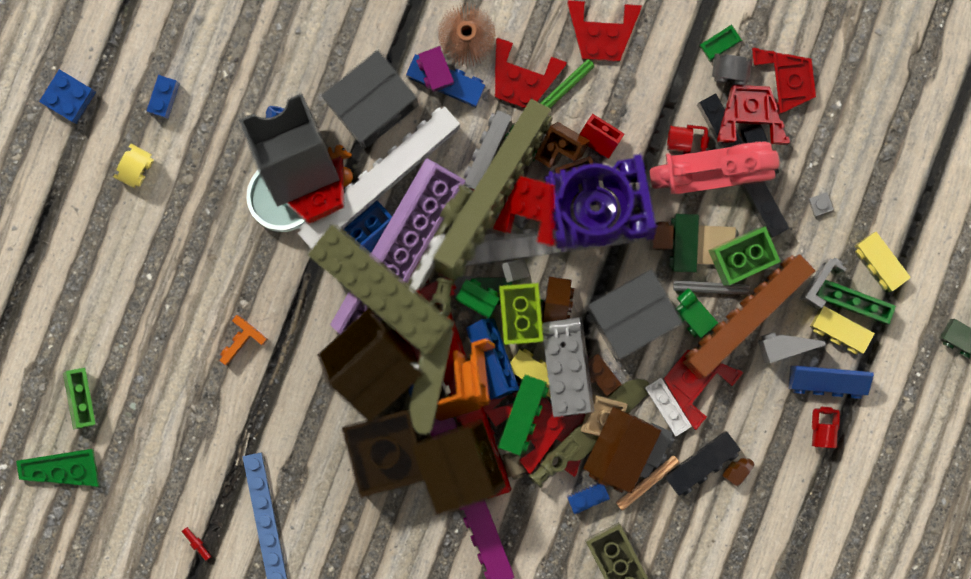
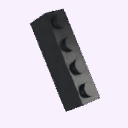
(702, 463)

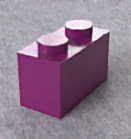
(435, 68)

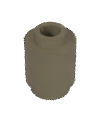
(513, 465)

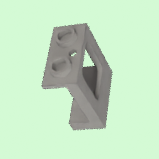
(809, 295)

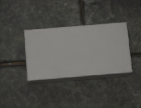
(515, 270)

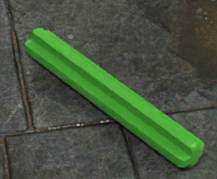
(568, 84)

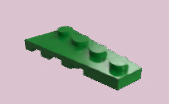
(65, 468)

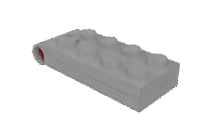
(490, 143)
(567, 367)

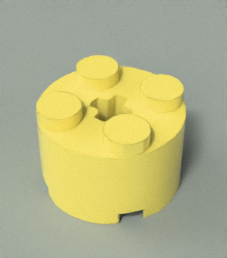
(133, 166)

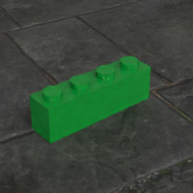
(856, 302)
(523, 414)

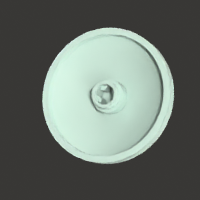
(266, 211)

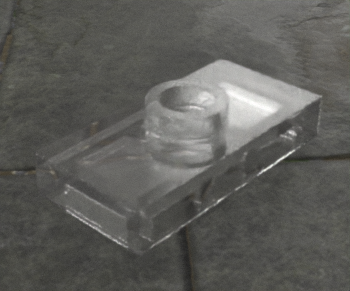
(614, 365)

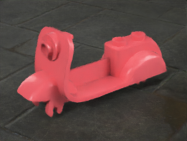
(716, 168)

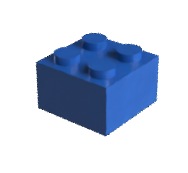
(67, 96)

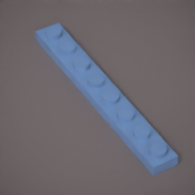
(264, 516)

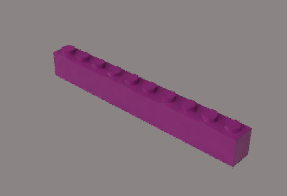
(482, 526)

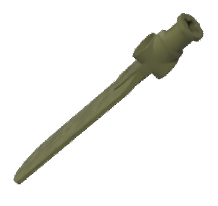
(449, 214)
(428, 387)
(578, 443)

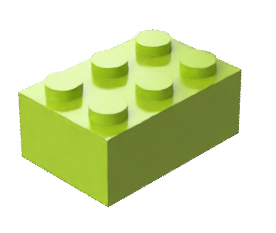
(521, 313)

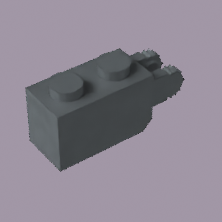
(657, 455)

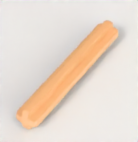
(648, 482)

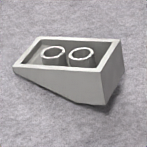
(778, 347)

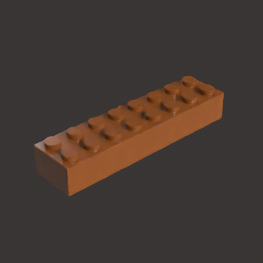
(749, 316)

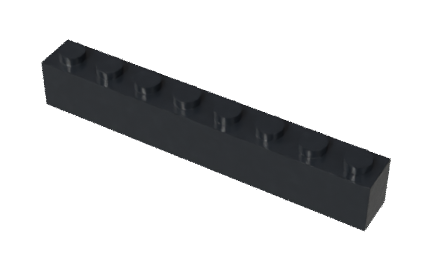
(757, 193)

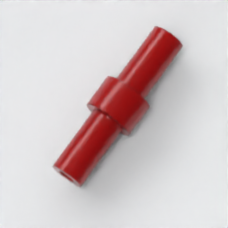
(196, 543)

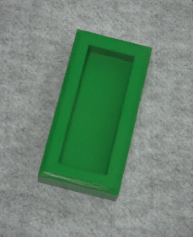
(720, 42)

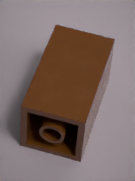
(621, 450)

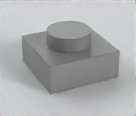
(820, 204)

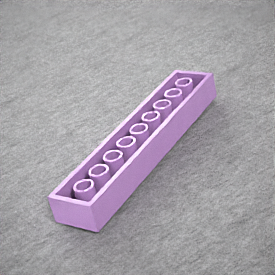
(407, 231)

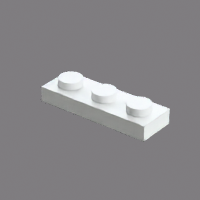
(420, 276)
(668, 406)

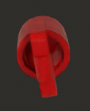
(681, 138)
(825, 434)

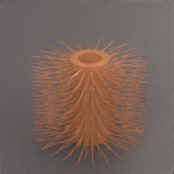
(470, 42)

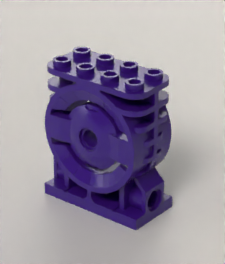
(597, 222)

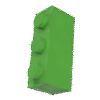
(79, 398)

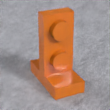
(240, 339)

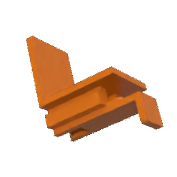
(470, 382)

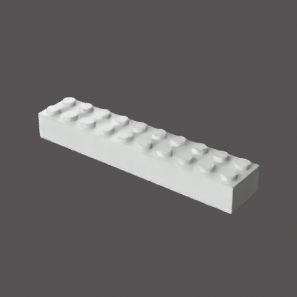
(386, 173)

